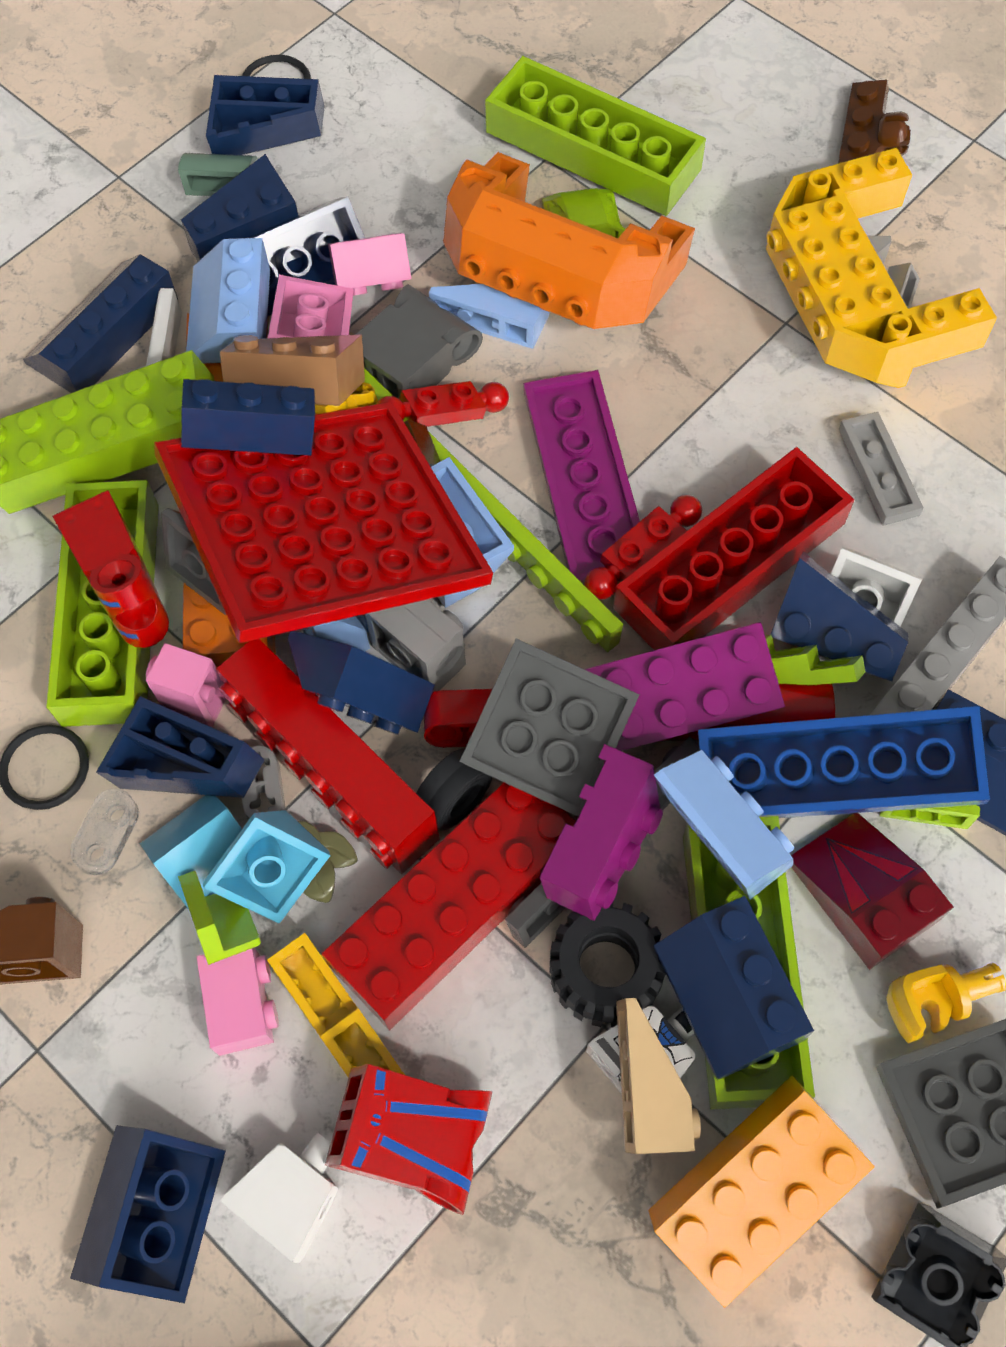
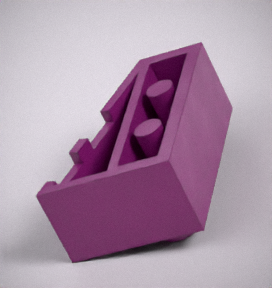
(606, 835)

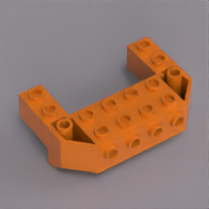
(553, 259)

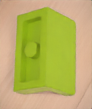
(220, 923)

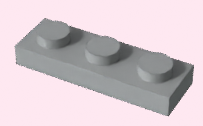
(880, 468)

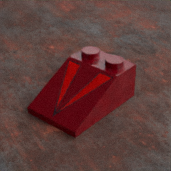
(869, 888)

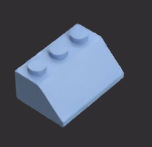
(228, 297)
(476, 517)
(726, 821)

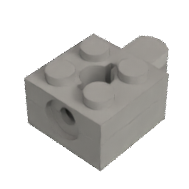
(420, 640)

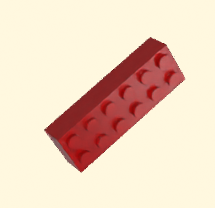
(733, 552)
(329, 755)
(447, 903)

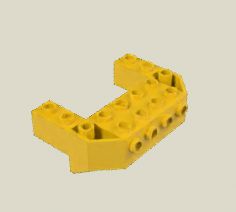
(844, 285)

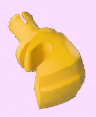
(941, 993)

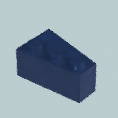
(262, 113)
(838, 621)
(177, 755)

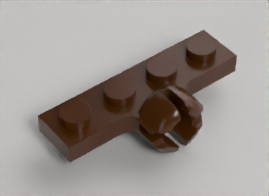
(867, 125)

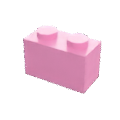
(370, 262)
(186, 684)
(237, 1002)

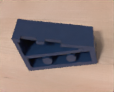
(240, 208)

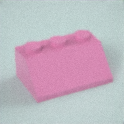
(310, 309)

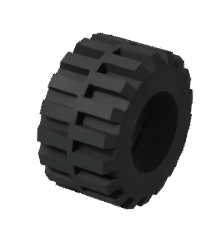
(612, 926)

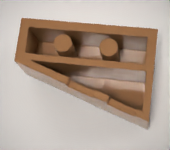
(320, 362)

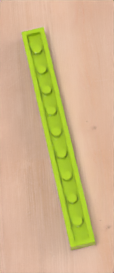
(541, 565)

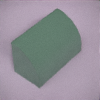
(208, 173)

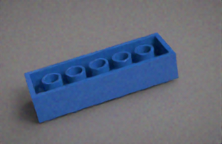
(857, 762)

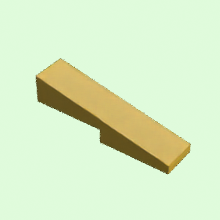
(329, 1007)

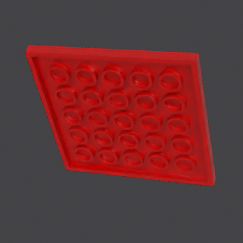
(324, 531)

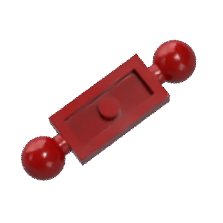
(449, 402)
(642, 544)

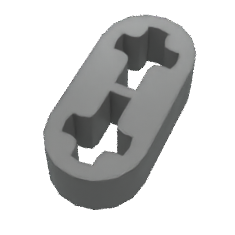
(271, 785)

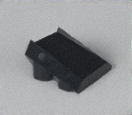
(941, 1278)

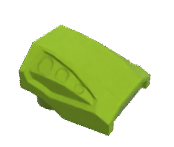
(588, 207)

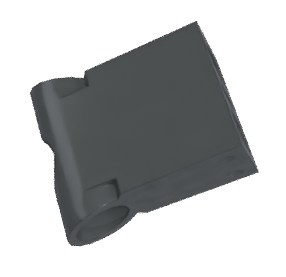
(416, 343)

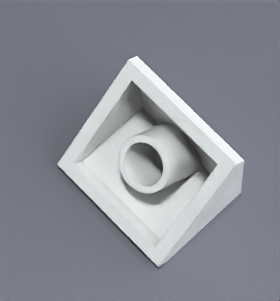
(877, 582)

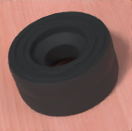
(453, 790)

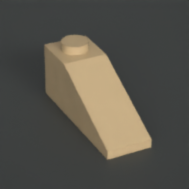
(654, 1099)

